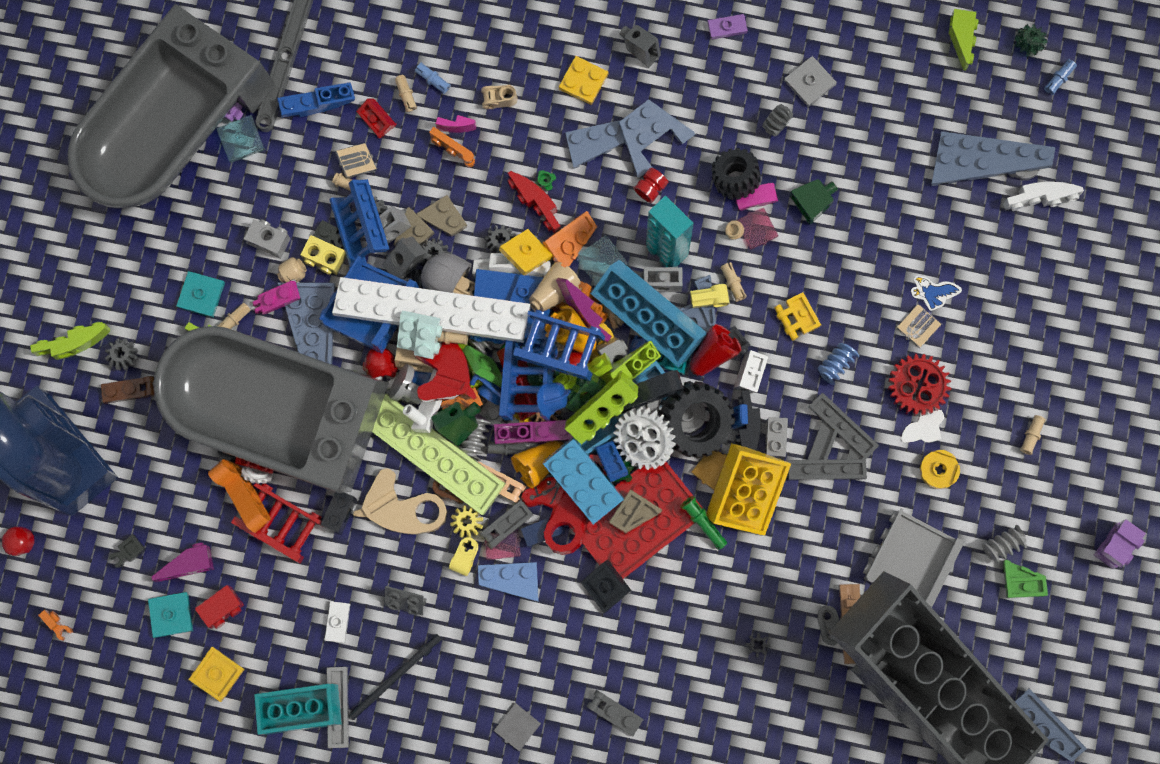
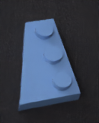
(514, 579)

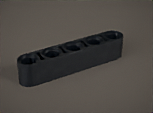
(653, 390)

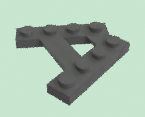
(834, 423)

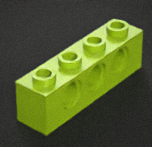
(618, 385)

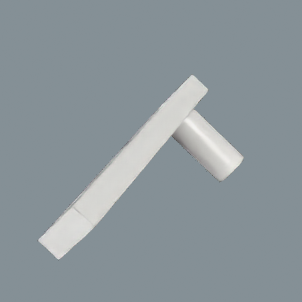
(422, 417)

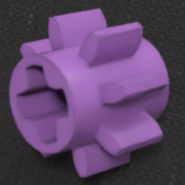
(234, 113)

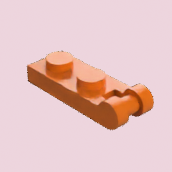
(452, 146)

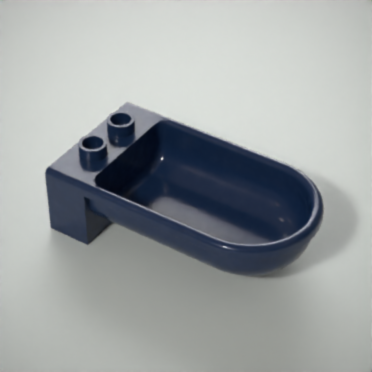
(48, 455)

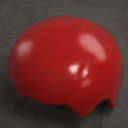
(17, 541)

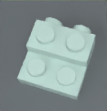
(419, 334)

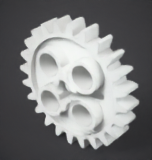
(644, 438)

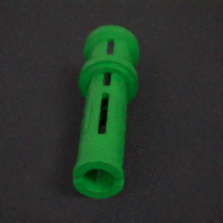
(698, 516)

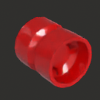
(652, 183)

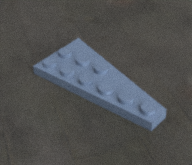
(304, 315)

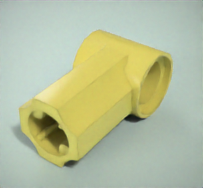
(715, 295)

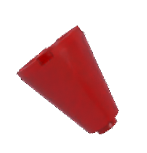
(714, 351)

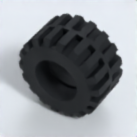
(736, 161)

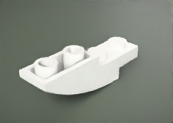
(1048, 192)
(500, 263)

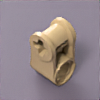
(497, 95)

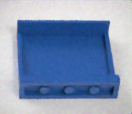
(501, 286)
(369, 333)

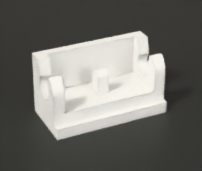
(751, 371)

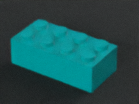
(297, 709)

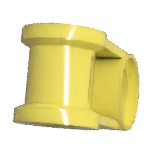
(462, 560)

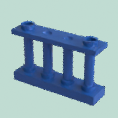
(369, 219)
(562, 364)
(509, 387)

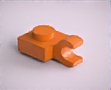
(52, 621)

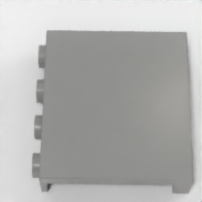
(915, 555)

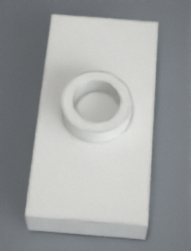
(337, 622)

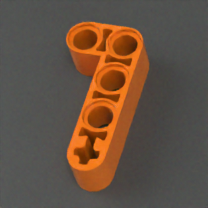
(241, 493)

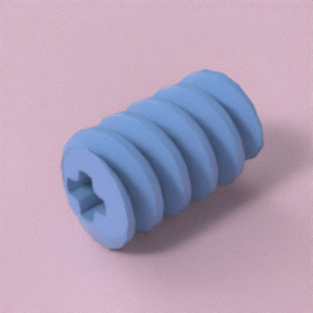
(836, 362)

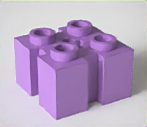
(1120, 544)

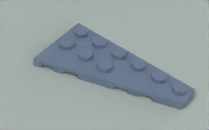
(980, 157)

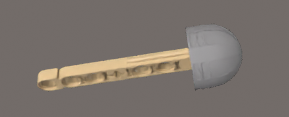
(449, 274)

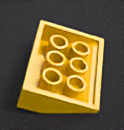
(747, 490)

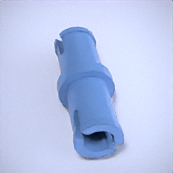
(1060, 77)
(432, 78)

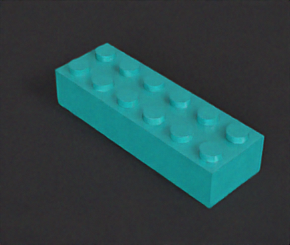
(668, 233)

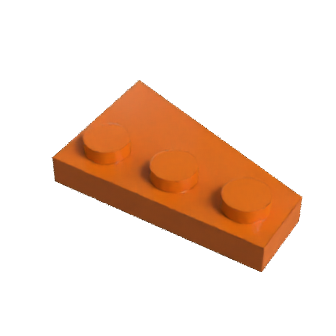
(570, 239)

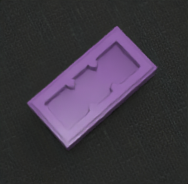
(727, 26)

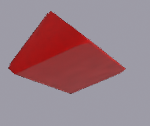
(376, 117)

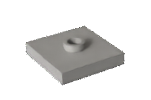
(810, 81)

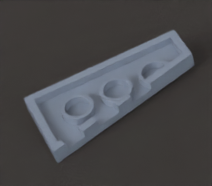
(1059, 736)

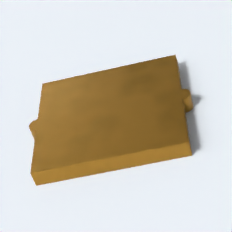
(709, 469)

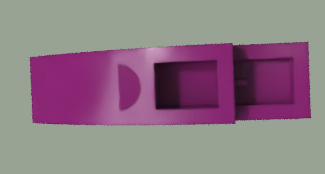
(531, 432)

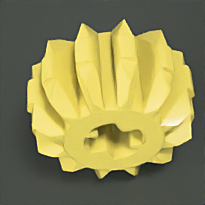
(463, 516)

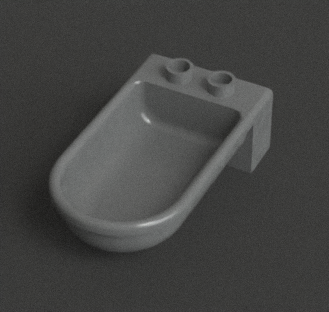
(161, 111)
(269, 405)

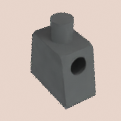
(641, 44)

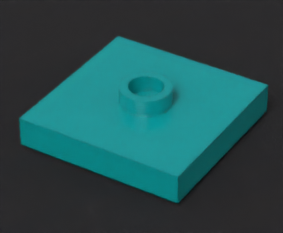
(200, 294)
(170, 615)

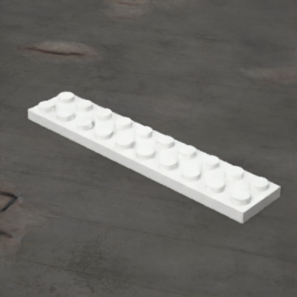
(456, 311)

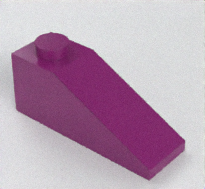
(189, 562)

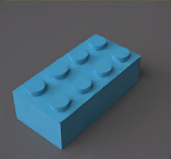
(583, 480)

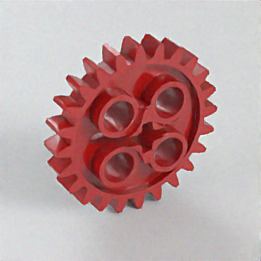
(935, 391)

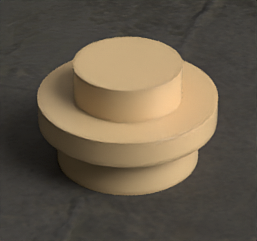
(734, 230)

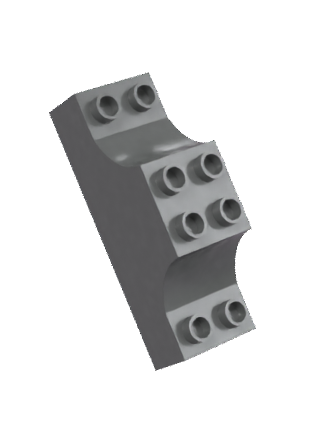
(933, 678)

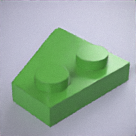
(1023, 582)

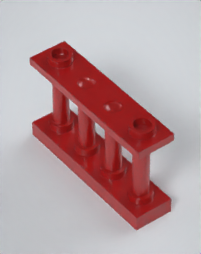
(278, 541)

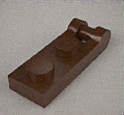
(127, 390)

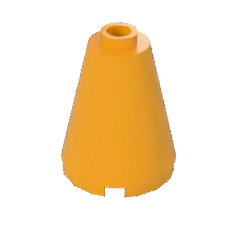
(569, 315)
(530, 462)

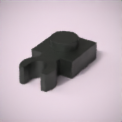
(328, 233)
(129, 550)

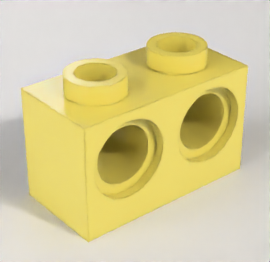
(326, 251)

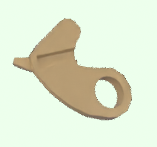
(398, 516)

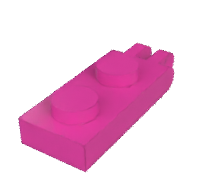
(277, 298)

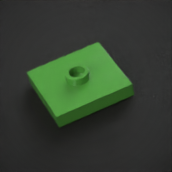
(483, 365)

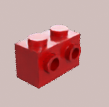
(220, 607)

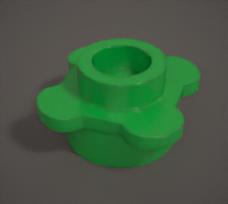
(545, 175)

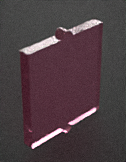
(758, 228)
(506, 549)

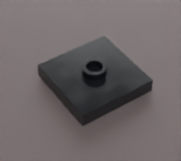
(606, 586)

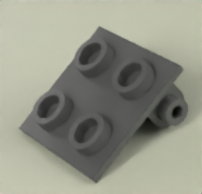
(404, 600)

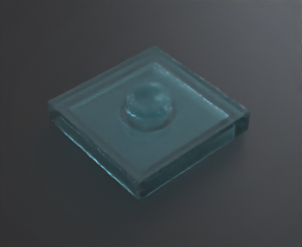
(240, 139)
(599, 257)

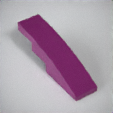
(581, 304)

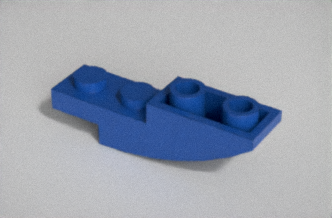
(315, 102)

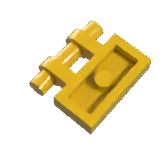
(802, 313)

